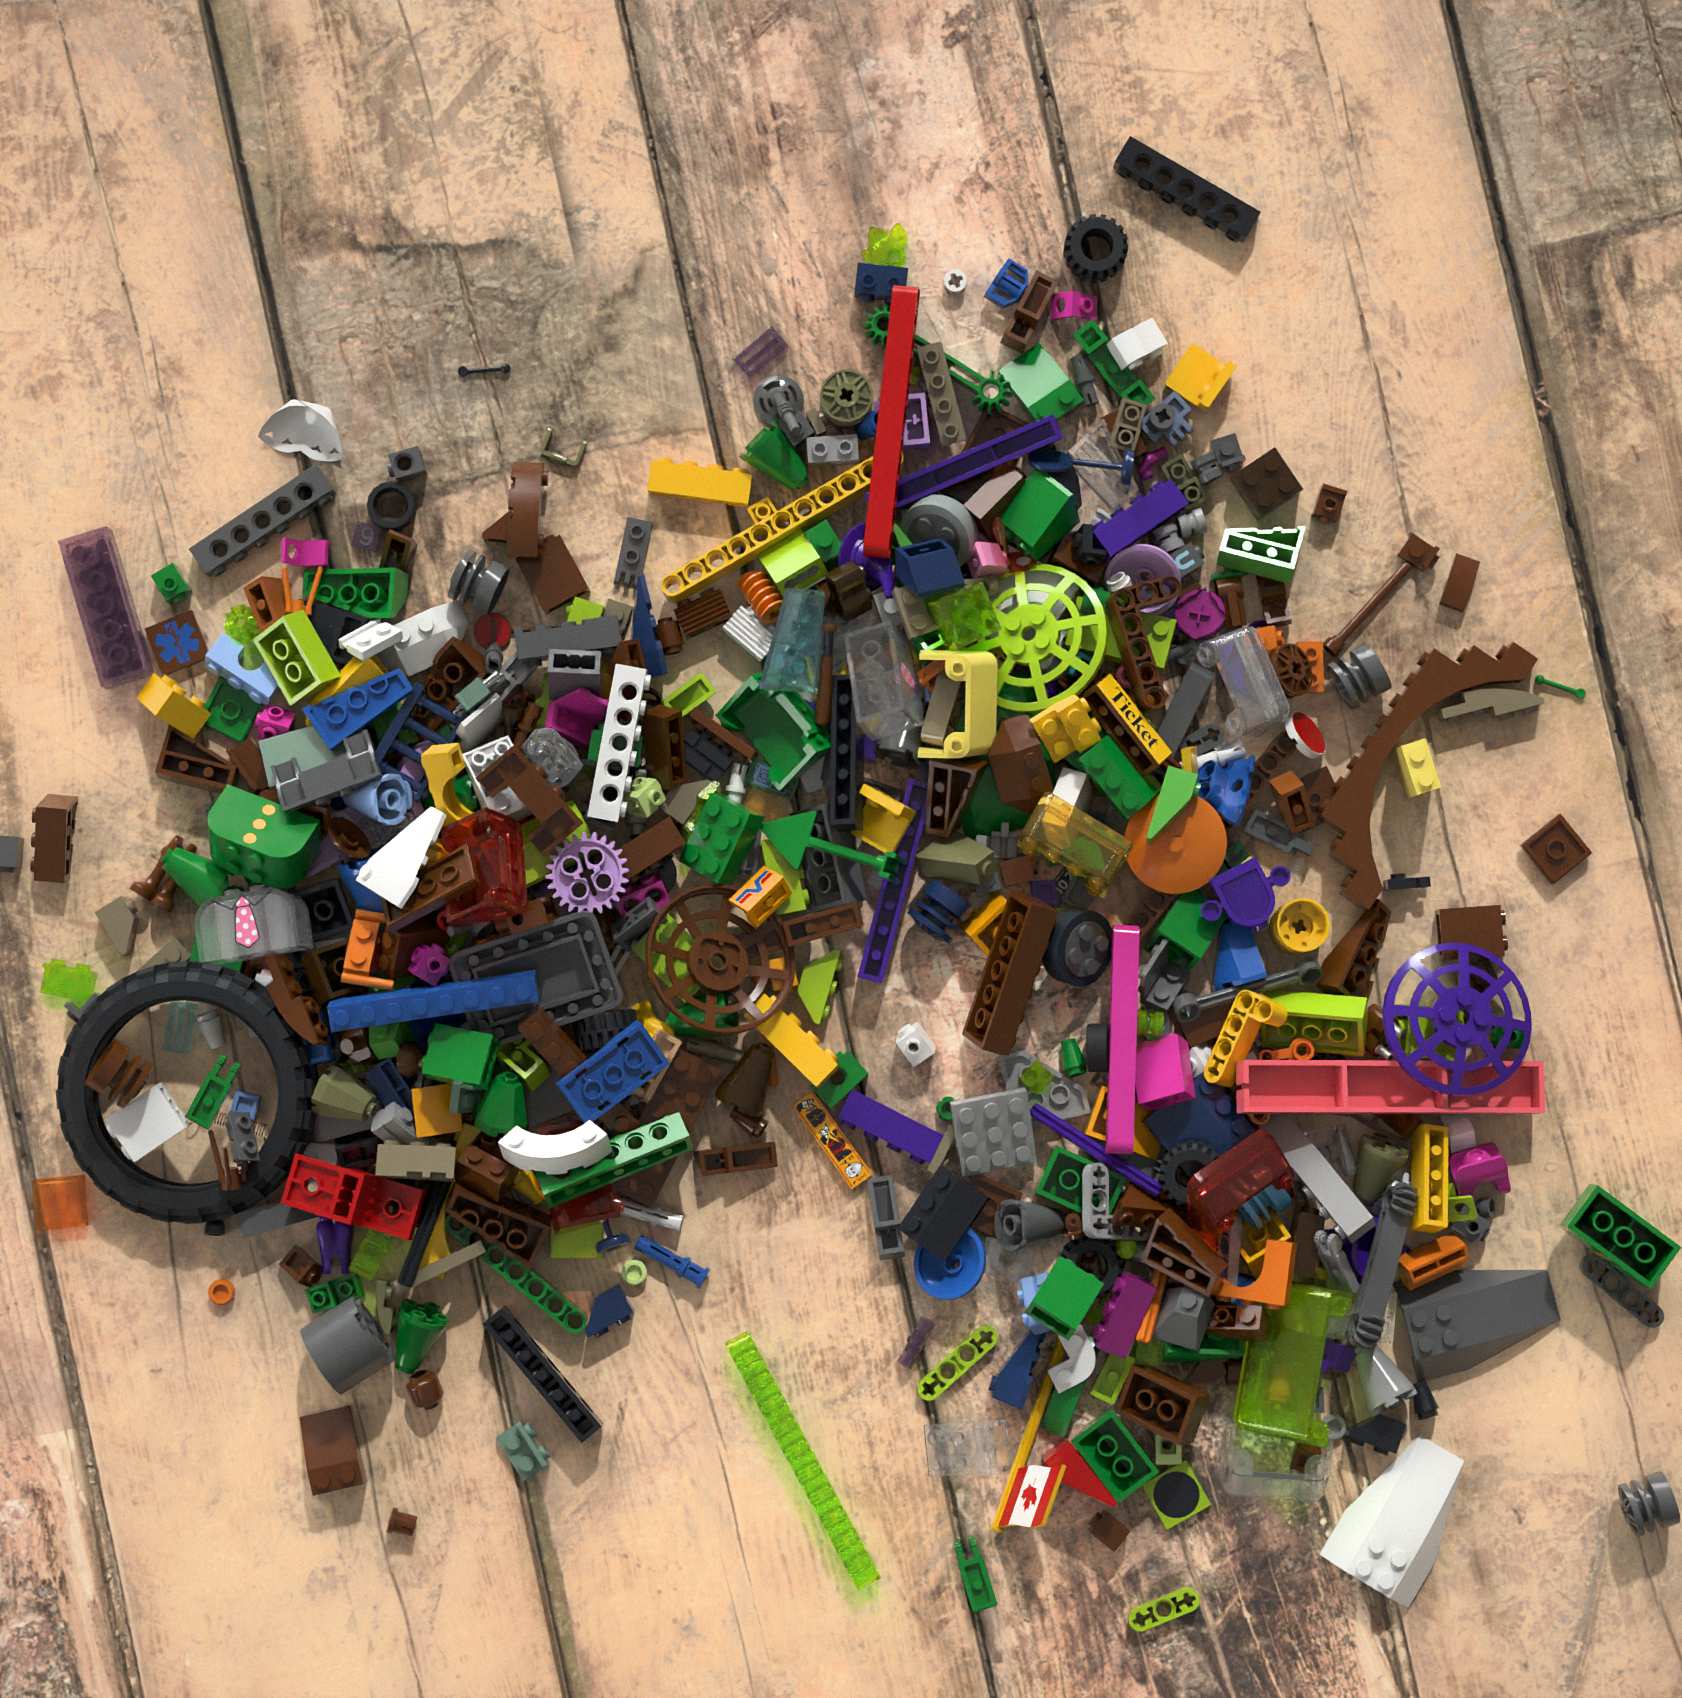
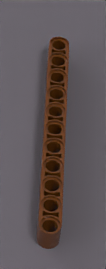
(1263, 775)

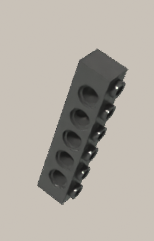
(205, 550)

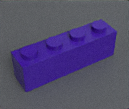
(1139, 519)
(890, 1126)

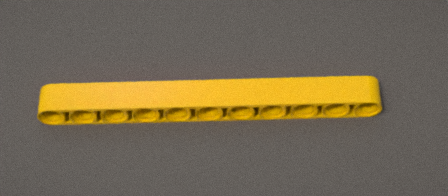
(769, 527)

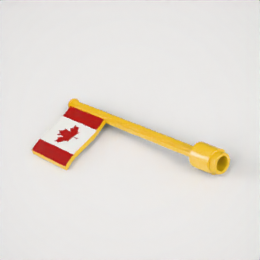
(1032, 1488)

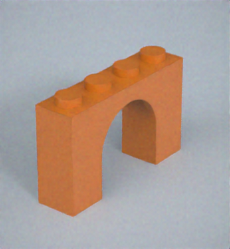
(1274, 1282)

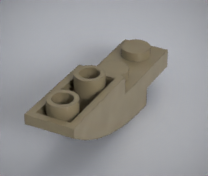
(1498, 701)

